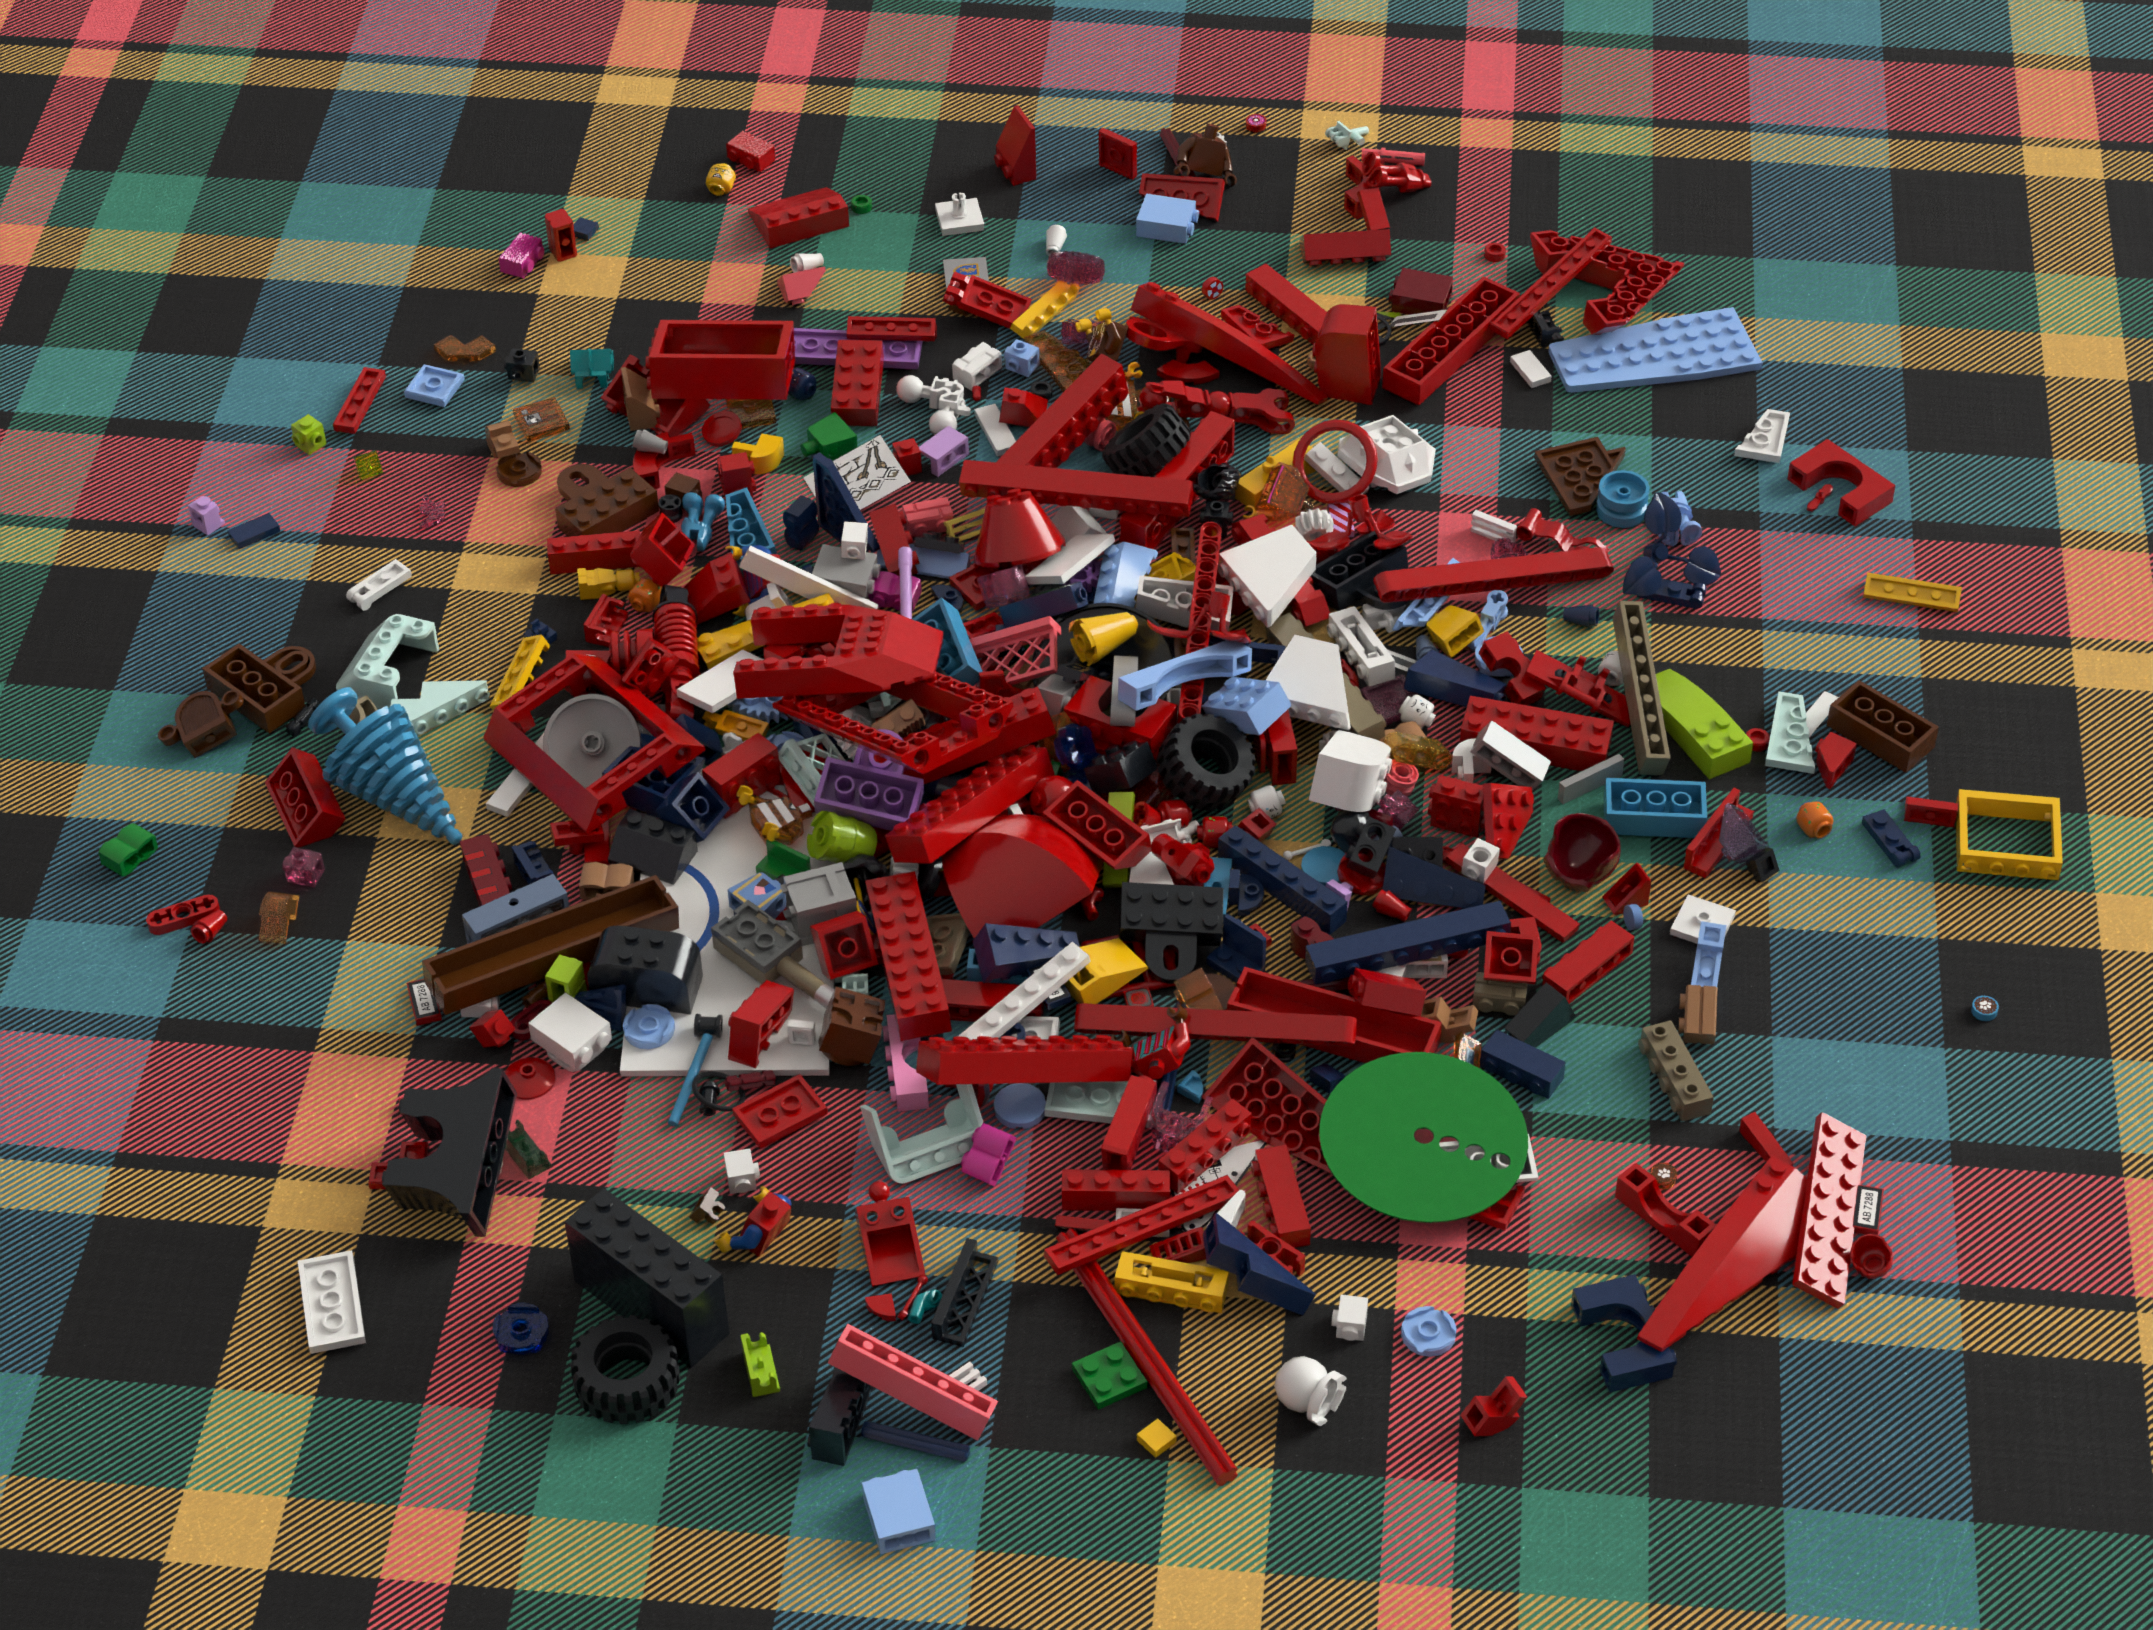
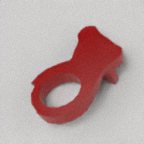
(1160, 338)

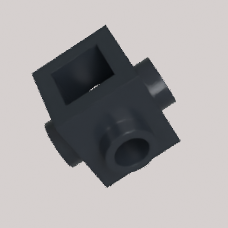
(522, 365)
(1219, 513)

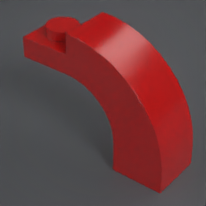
(1355, 173)
(647, 463)

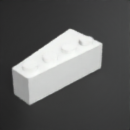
(1172, 600)

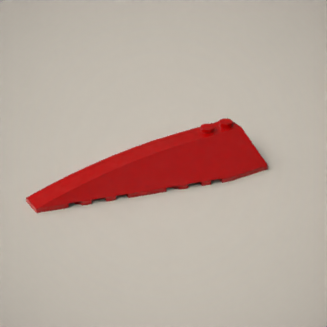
(1220, 338)
(1280, 1102)
(1741, 1250)

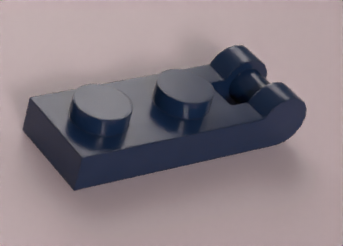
(1679, 594)
(1890, 838)

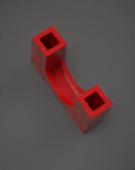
(1831, 461)
(1093, 698)

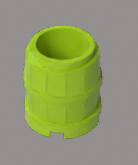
(840, 838)

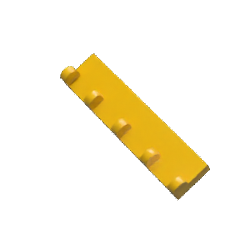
(1045, 309)
(1912, 592)
(520, 668)

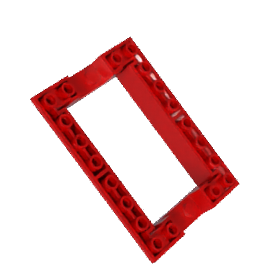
(977, 710)
(604, 797)

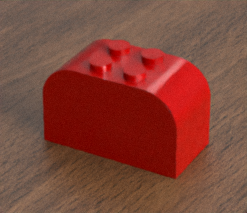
(1348, 354)

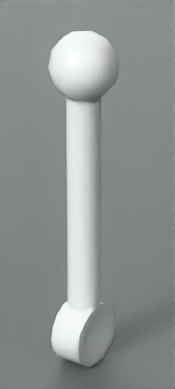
(1288, 854)

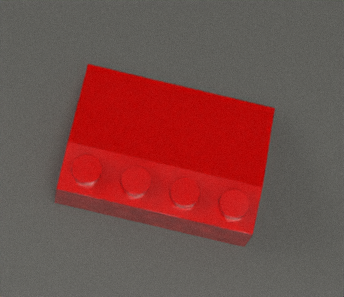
(800, 216)

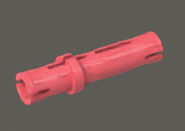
(1418, 158)

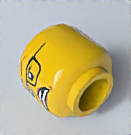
(720, 179)

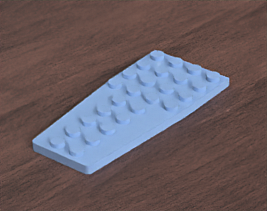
(1657, 352)

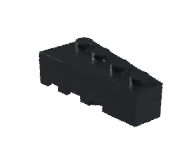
(838, 1418)

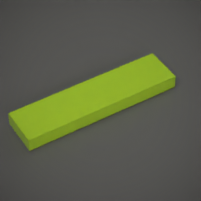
(1123, 803)

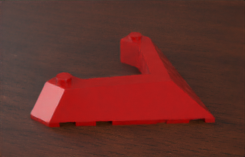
(1629, 274)

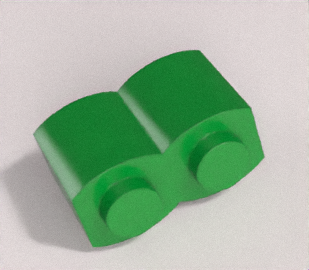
(128, 849)

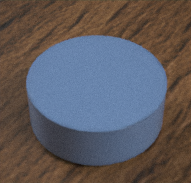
(1633, 916)

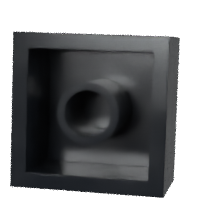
(1120, 767)

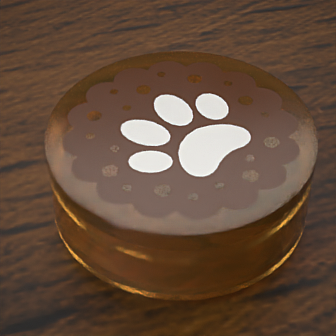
(1665, 1175)

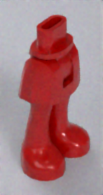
(1402, 175)

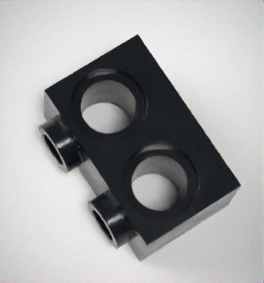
(1372, 848)

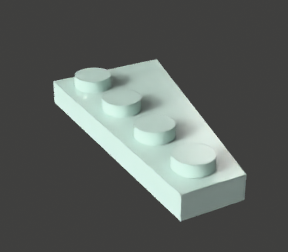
(1789, 737)

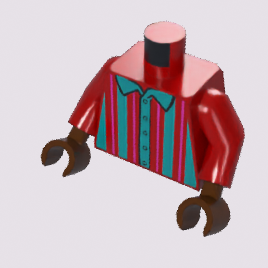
(1160, 1051)

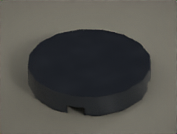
(928, 879)

